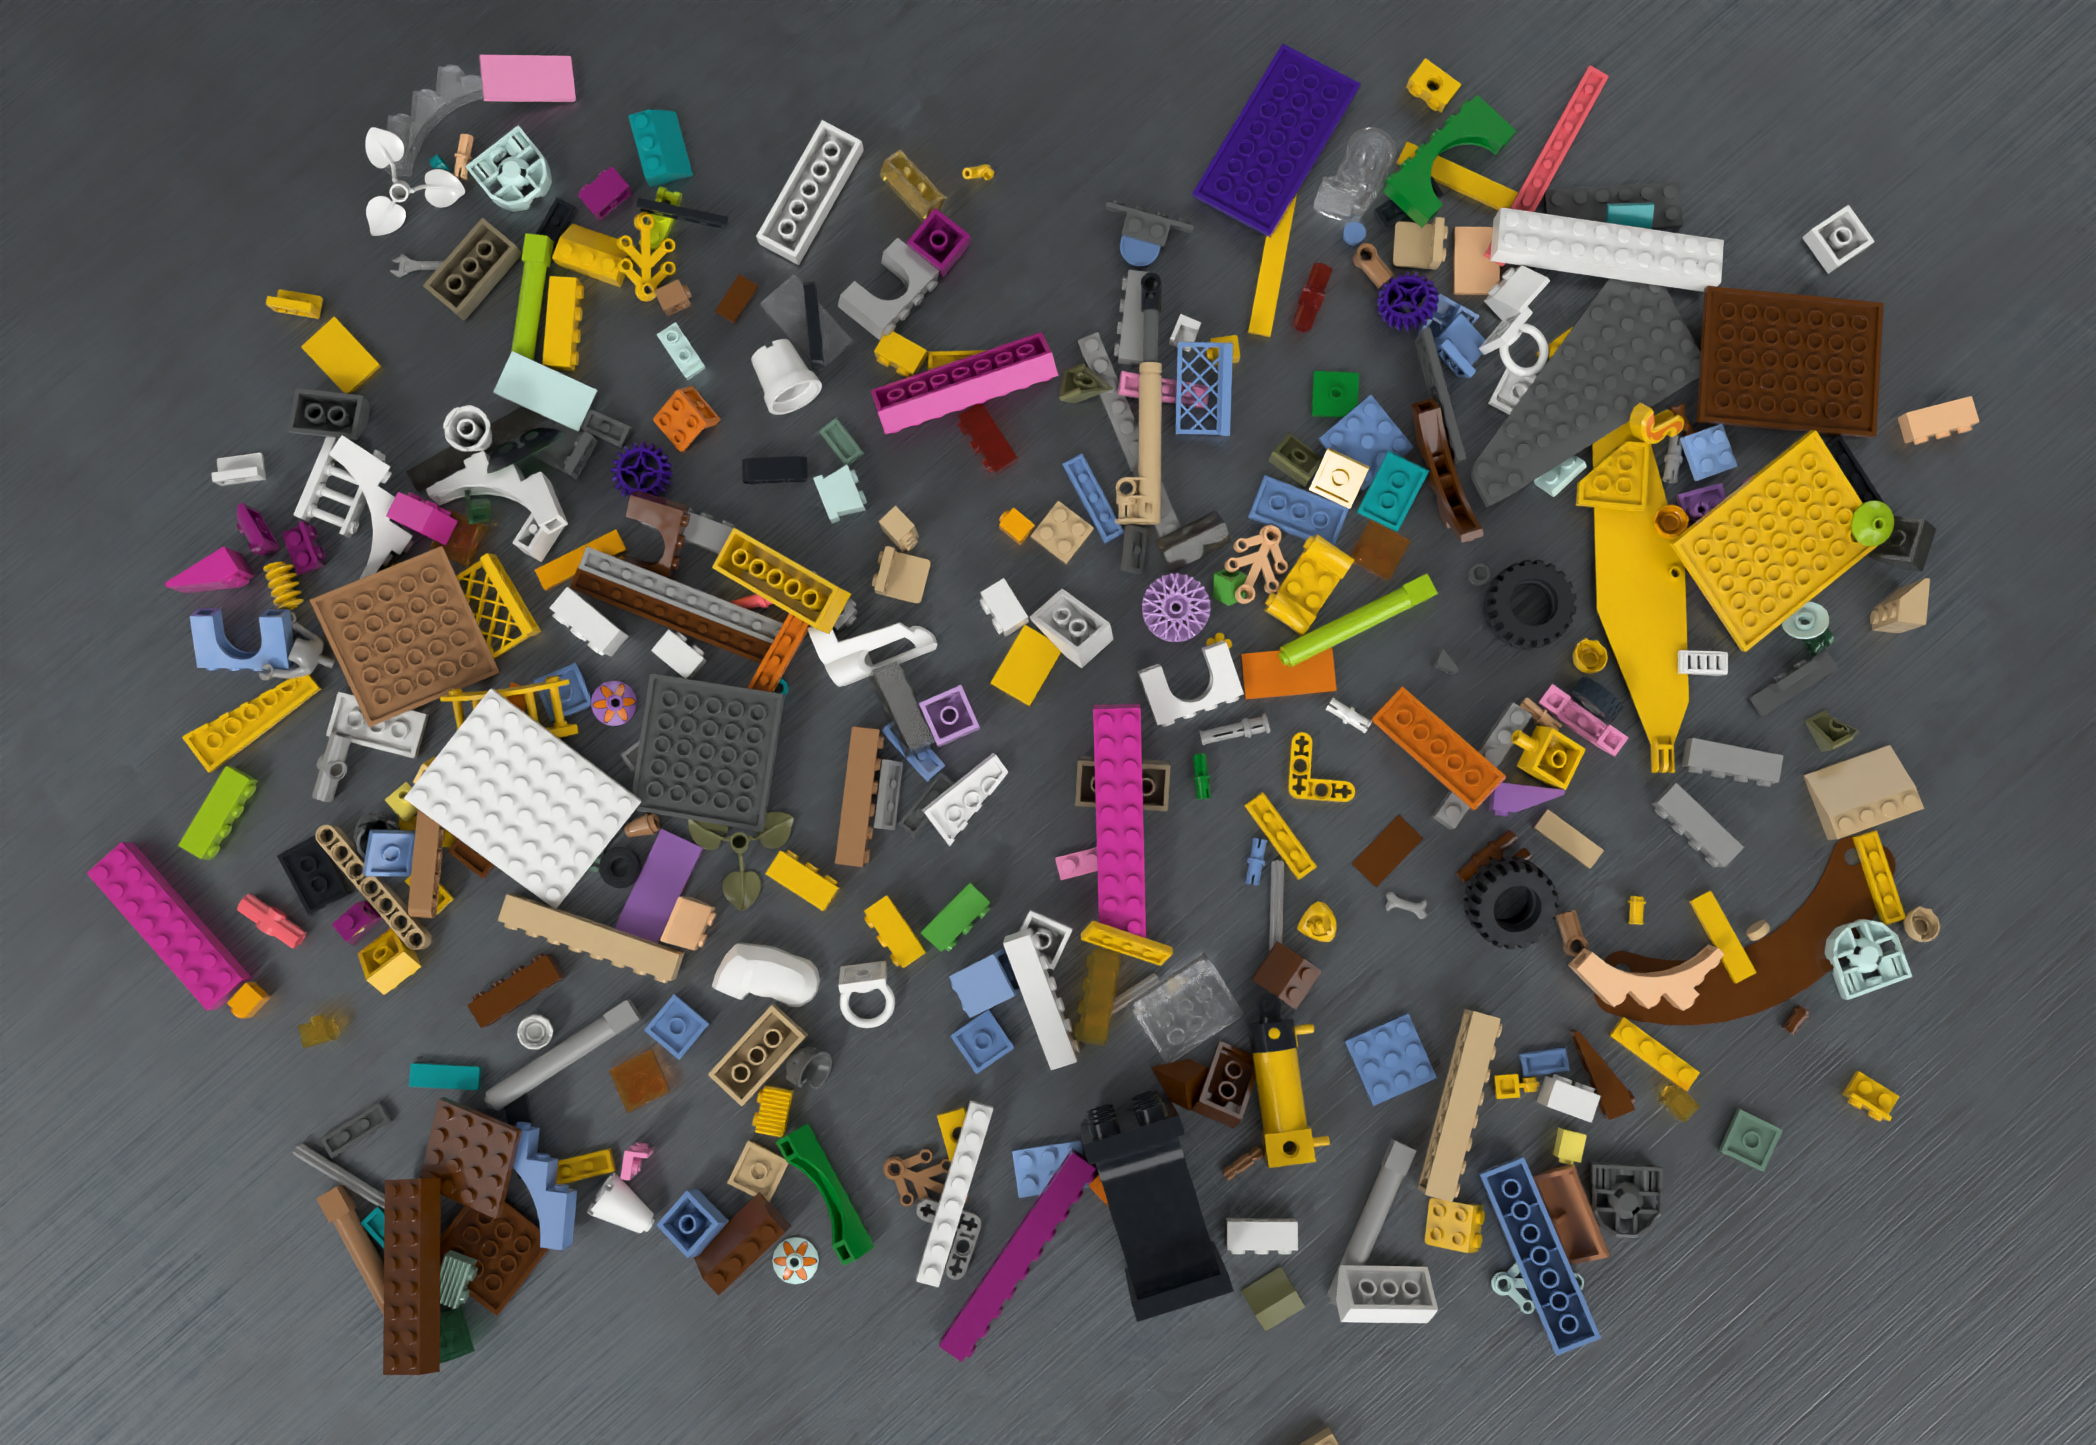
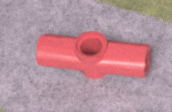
(271, 921)

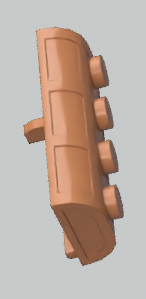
(1571, 1214)

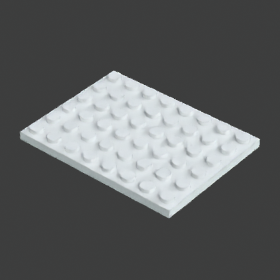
(523, 798)

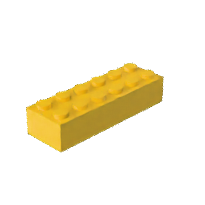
(781, 581)

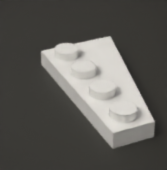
(960, 801)

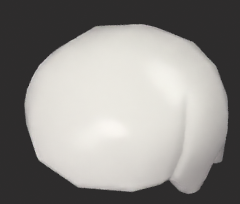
(535, 1031)

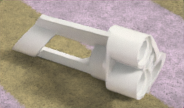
(849, 659)

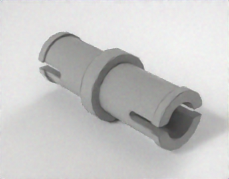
(1673, 460)

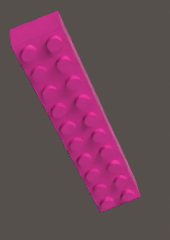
(1119, 817)

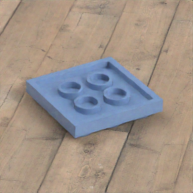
(1366, 436)
(1390, 1059)

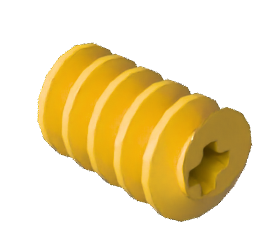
(282, 586)

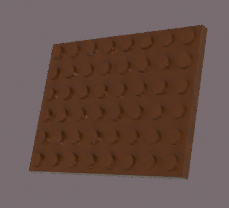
(1790, 362)

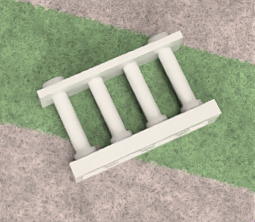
(316, 488)

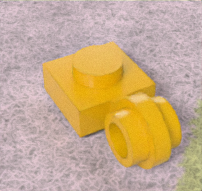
(1508, 1085)

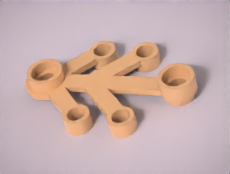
(1259, 561)

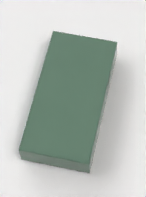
(841, 442)

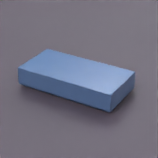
(1544, 1062)

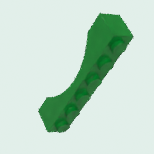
(848, 1233)

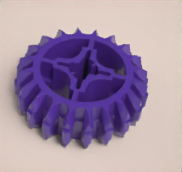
(1411, 289)
(623, 469)

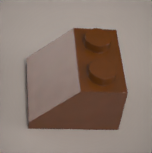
(1286, 975)

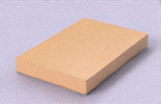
(1471, 270)

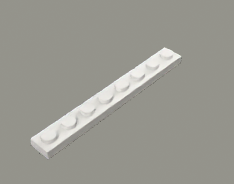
(954, 1193)

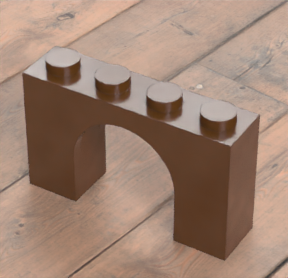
(669, 519)

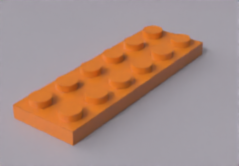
(1438, 748)

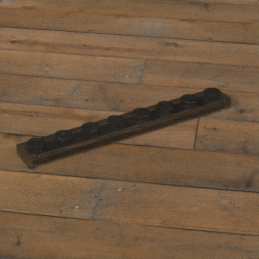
(452, 460)

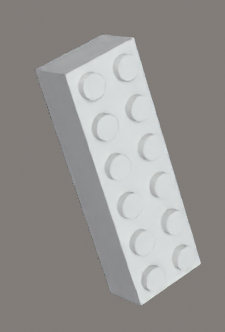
(810, 192)

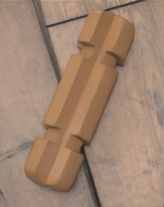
(1243, 1162)

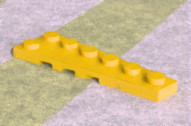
(235, 730)

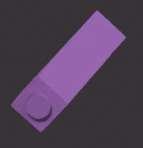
(1513, 797)

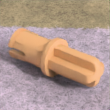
(463, 156)
(1539, 715)

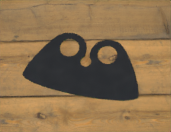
(544, 438)

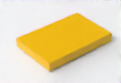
(341, 356)
(1026, 665)

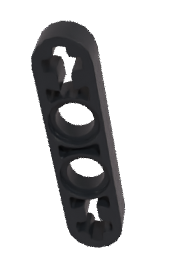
(813, 325)

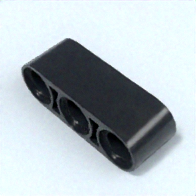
(774, 470)

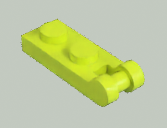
(662, 224)

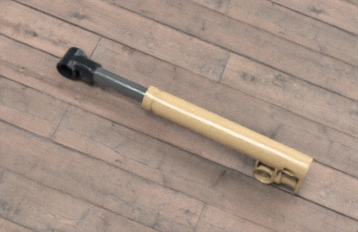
(1145, 499)

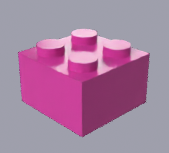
(422, 517)

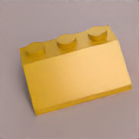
(591, 254)

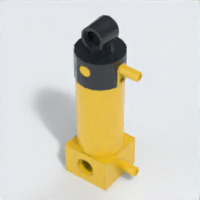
(1280, 1088)

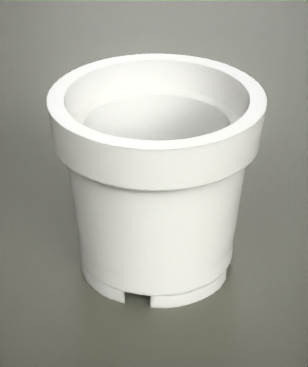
(784, 377)

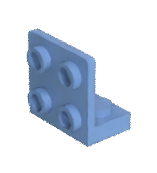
(1459, 346)

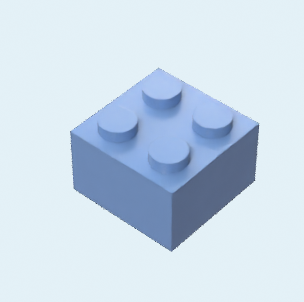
(692, 1223)

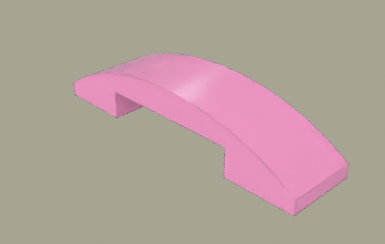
(1582, 721)

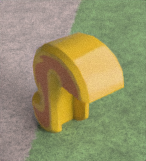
(1654, 428)

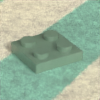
(1750, 1140)

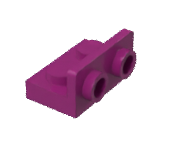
(303, 548)

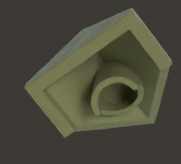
(1080, 384)
(1829, 731)

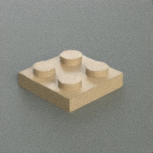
(1062, 532)
(758, 1170)

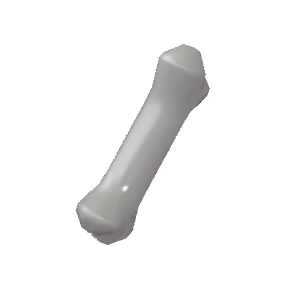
(1417, 908)

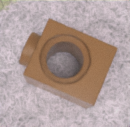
(673, 297)

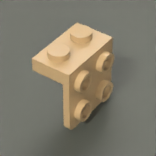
(1419, 246)
(901, 575)

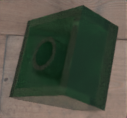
(454, 1335)

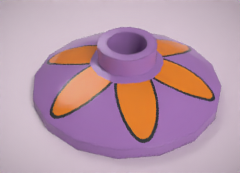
(602, 705)

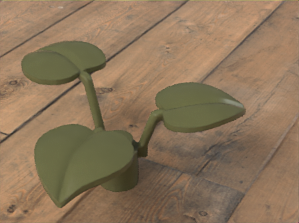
(742, 888)

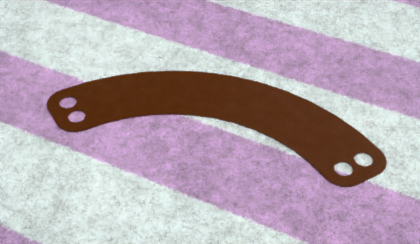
(1784, 960)

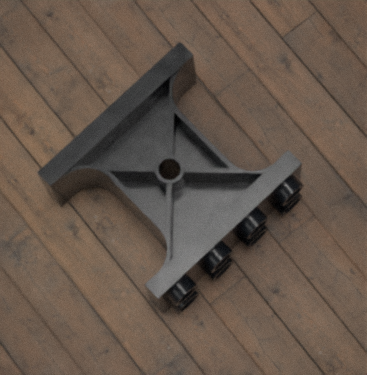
(1154, 1206)

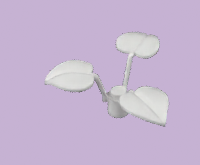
(382, 213)

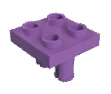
(1700, 501)

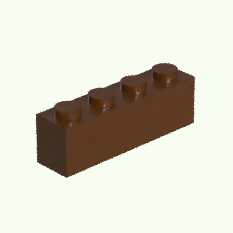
(516, 990)

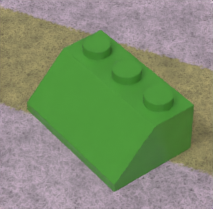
(956, 918)

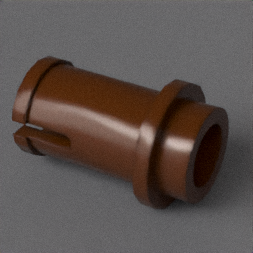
(1796, 1019)

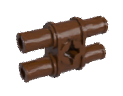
(1489, 852)

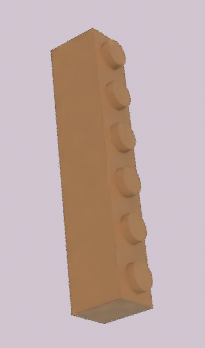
(858, 797)

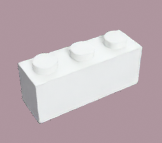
(1261, 1235)

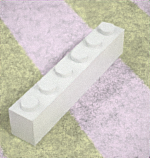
(1040, 998)

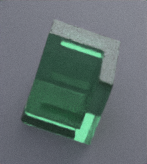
(478, 510)

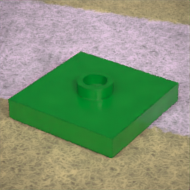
(1334, 393)

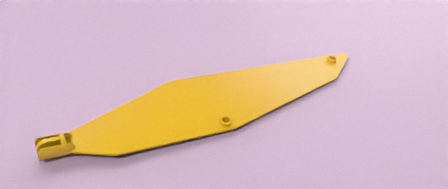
(1643, 606)

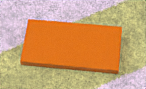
(1267, 677)

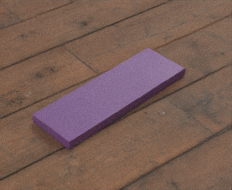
(659, 886)

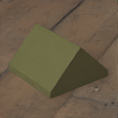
(1296, 459)
(1272, 1298)

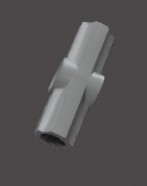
(332, 766)

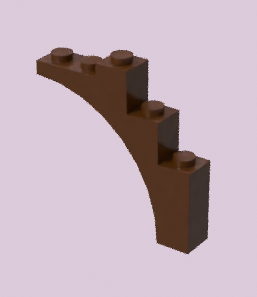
(1442, 476)

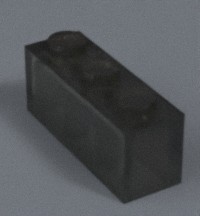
(1193, 541)

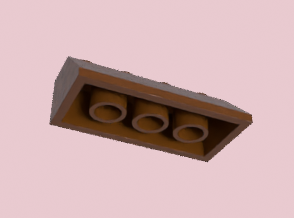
(741, 1243)

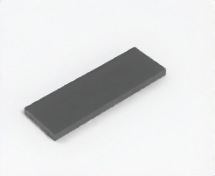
(1438, 390)

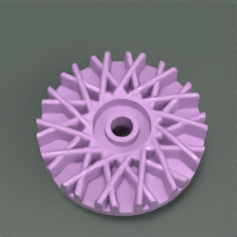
(1178, 590)

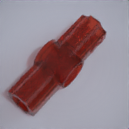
(1311, 297)

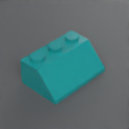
(660, 146)

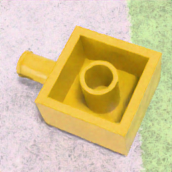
(1548, 756)

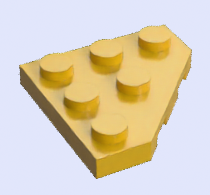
(1618, 480)

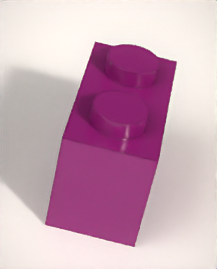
(605, 193)

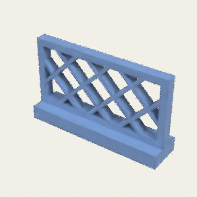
(1224, 388)

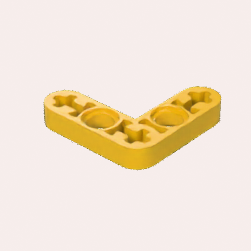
(1310, 784)

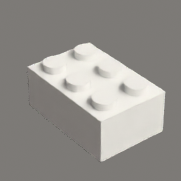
(588, 623)

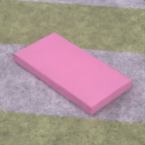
(527, 78)

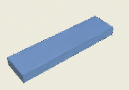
(1093, 498)

